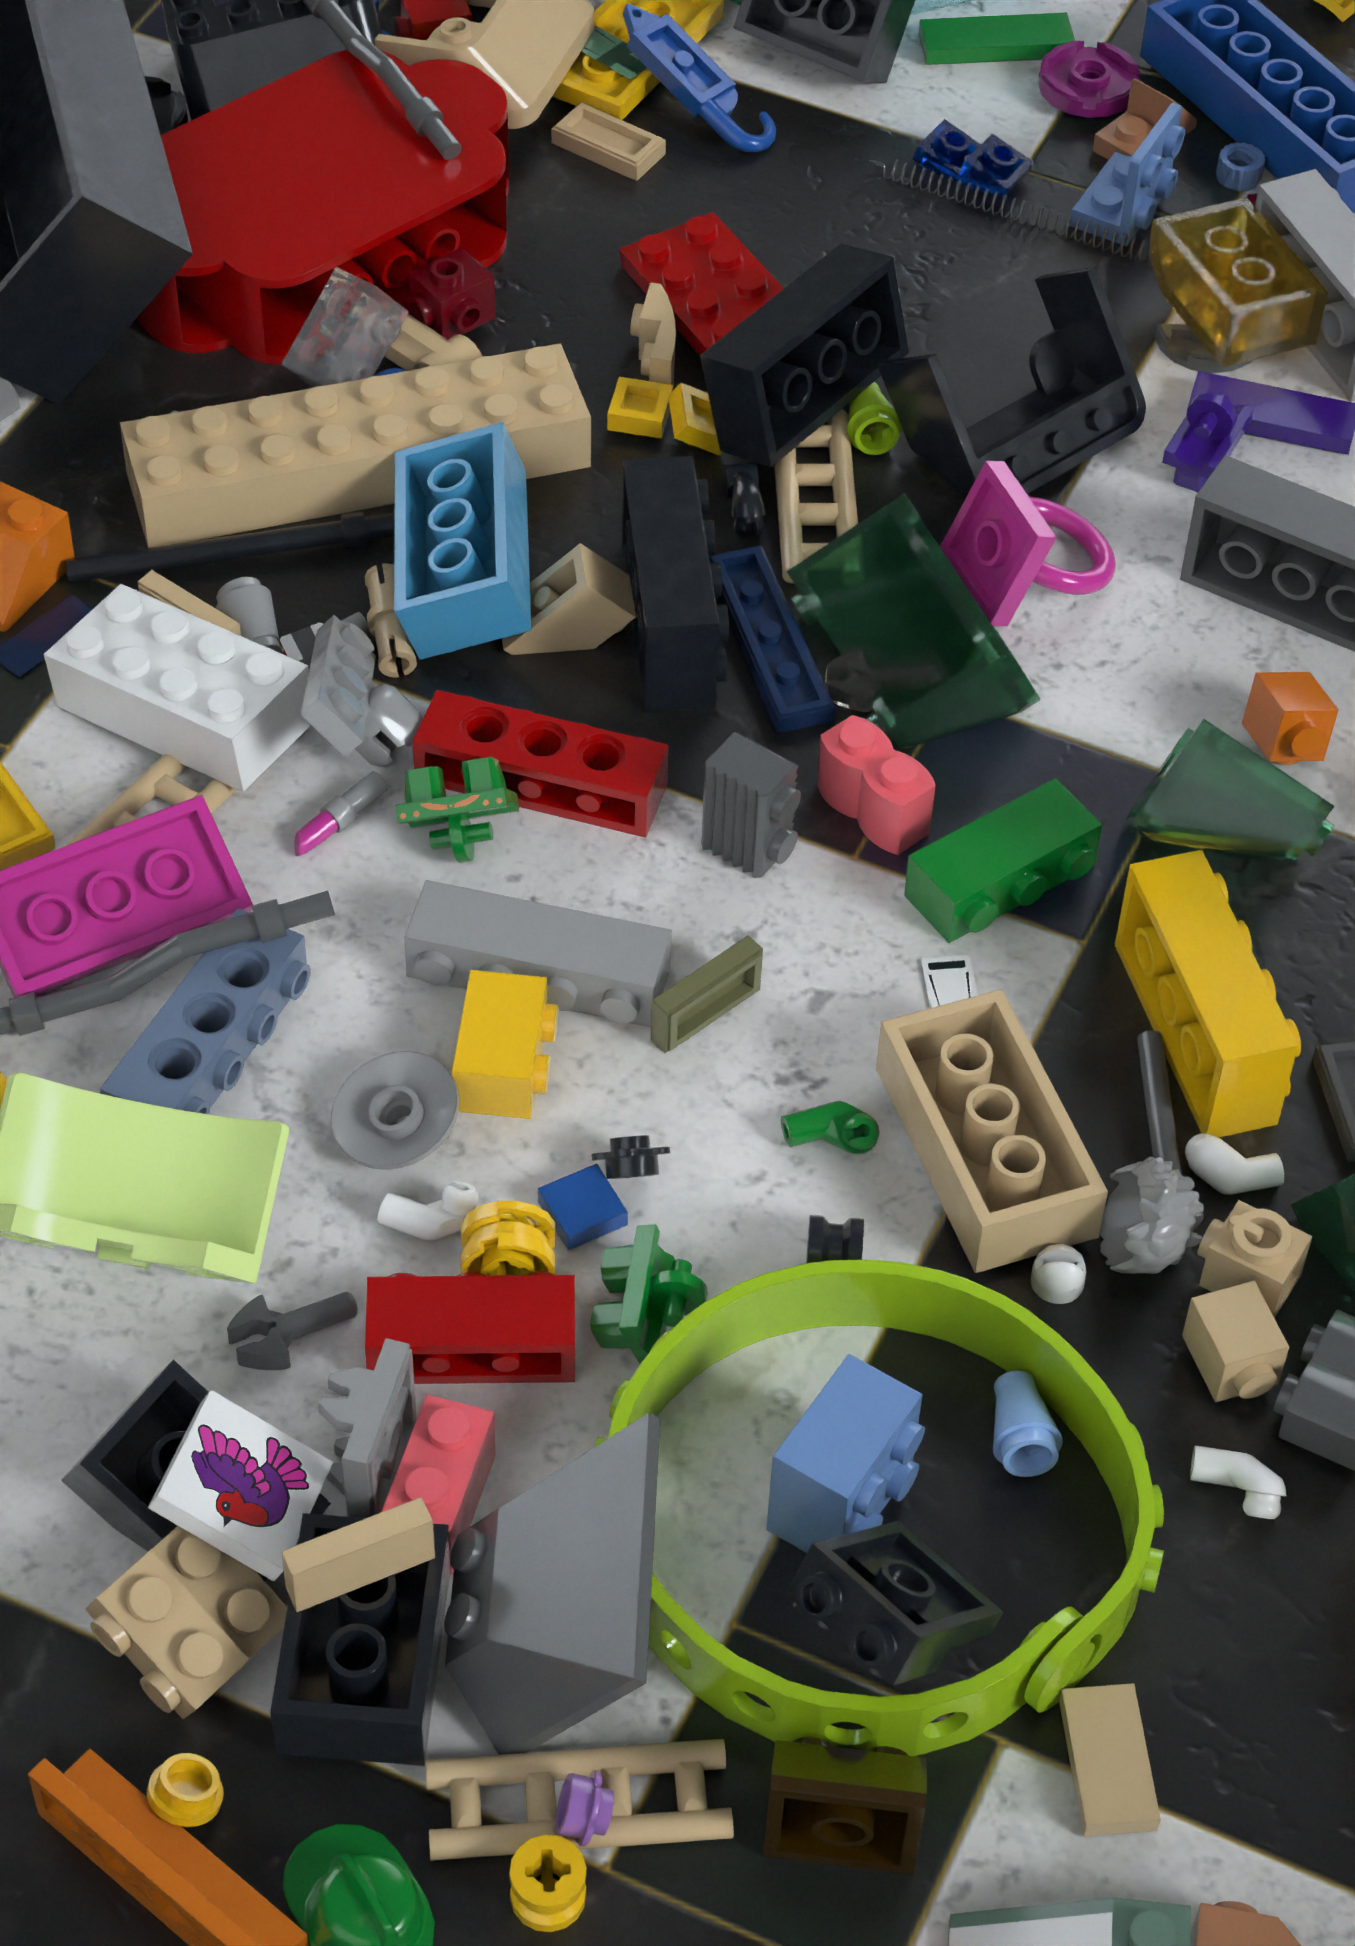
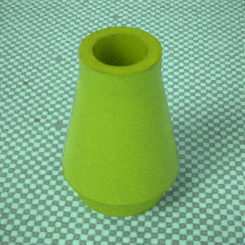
(873, 422)

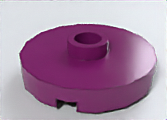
(1087, 79)

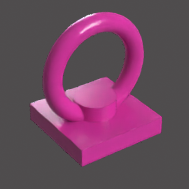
(1004, 539)

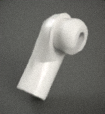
(1229, 1170)
(431, 1220)
(1243, 1472)

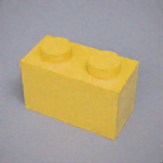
(502, 1043)

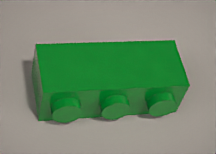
(1002, 860)

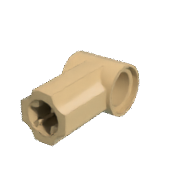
(423, 347)

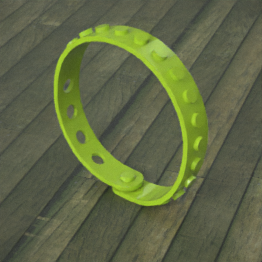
(983, 1322)

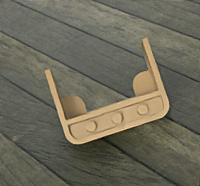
(517, 44)

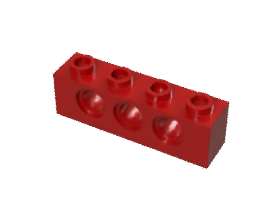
(548, 761)

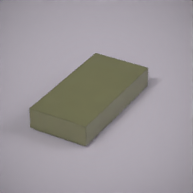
(706, 994)

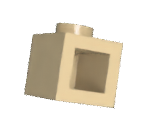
(1235, 1342)

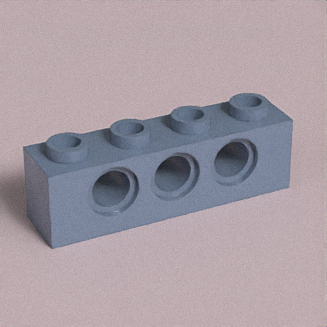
(212, 1024)

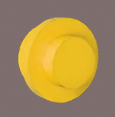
(185, 1790)

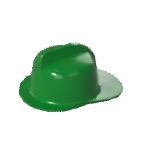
(355, 1891)

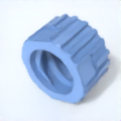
(1240, 166)

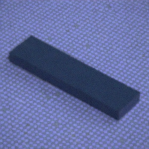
(772, 642)

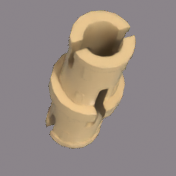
(385, 625)

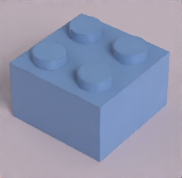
(845, 1457)

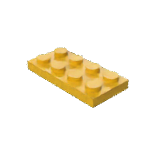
(610, 91)

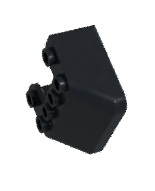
(249, 44)

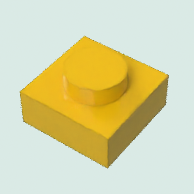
(639, 407)
(693, 418)

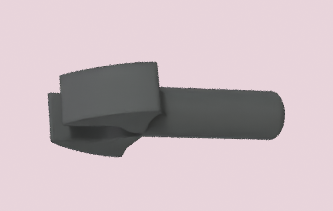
(282, 1328)

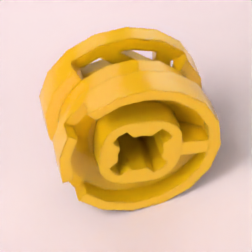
(505, 1240)

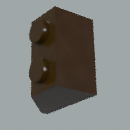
(845, 1805)

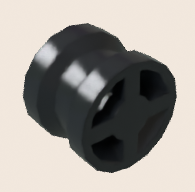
(833, 1240)

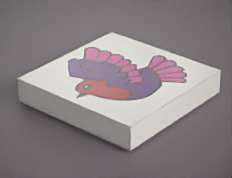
(240, 1484)

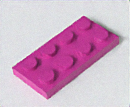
(114, 897)

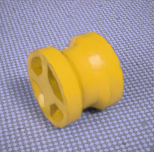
(548, 1903)

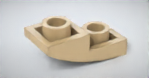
(657, 335)

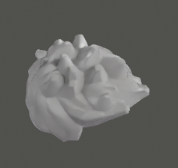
(1149, 1218)

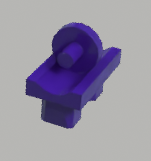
(1205, 437)

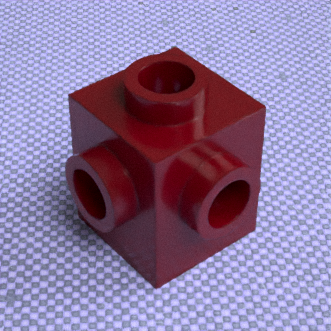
(452, 294)

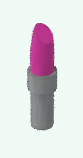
(339, 813)

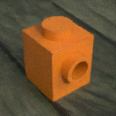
(1289, 717)

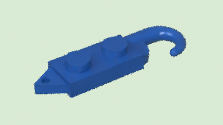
(692, 77)

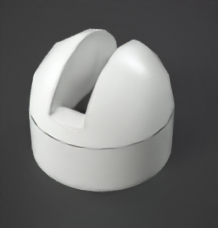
(1058, 1274)

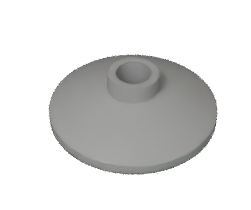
(386, 1091)

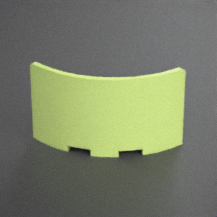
(137, 1179)

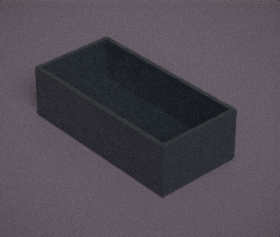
(82, 191)

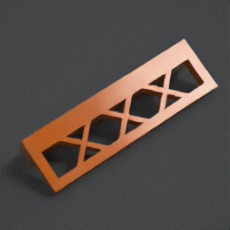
(155, 1859)

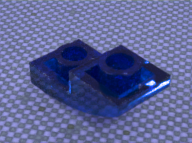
(958, 155)

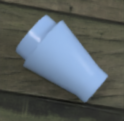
(1023, 1428)

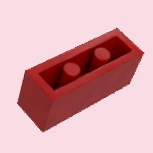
(476, 1326)

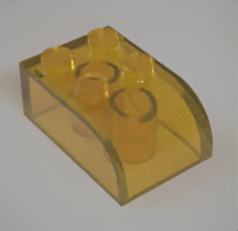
(1236, 282)

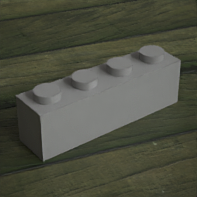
(588, 958)

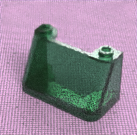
(905, 605)
(1227, 802)

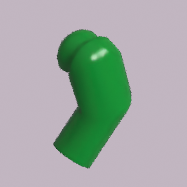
(834, 1123)

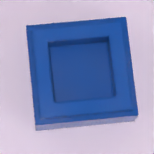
(583, 1206)

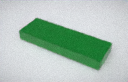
(993, 37)

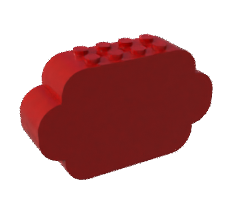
(323, 180)

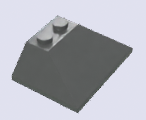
(558, 1594)

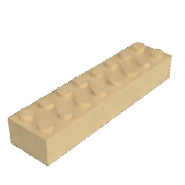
(337, 443)

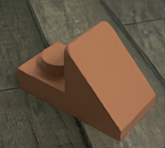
(1132, 127)

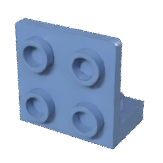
(1131, 186)

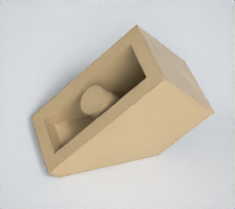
(575, 605)

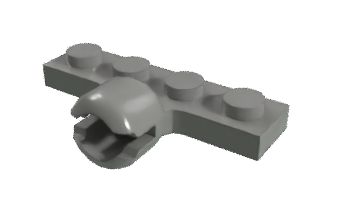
(347, 705)

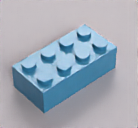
(461, 541)

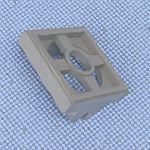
(380, 1420)

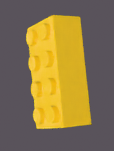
(1206, 994)

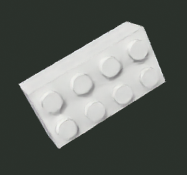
(180, 686)

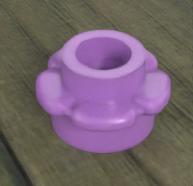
(584, 1807)

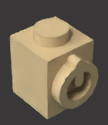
(1251, 1248)

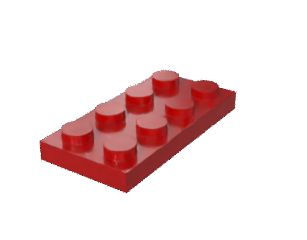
(706, 277)

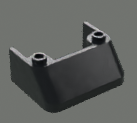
(1080, 406)

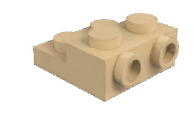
(186, 1619)

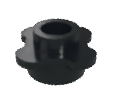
(631, 1157)

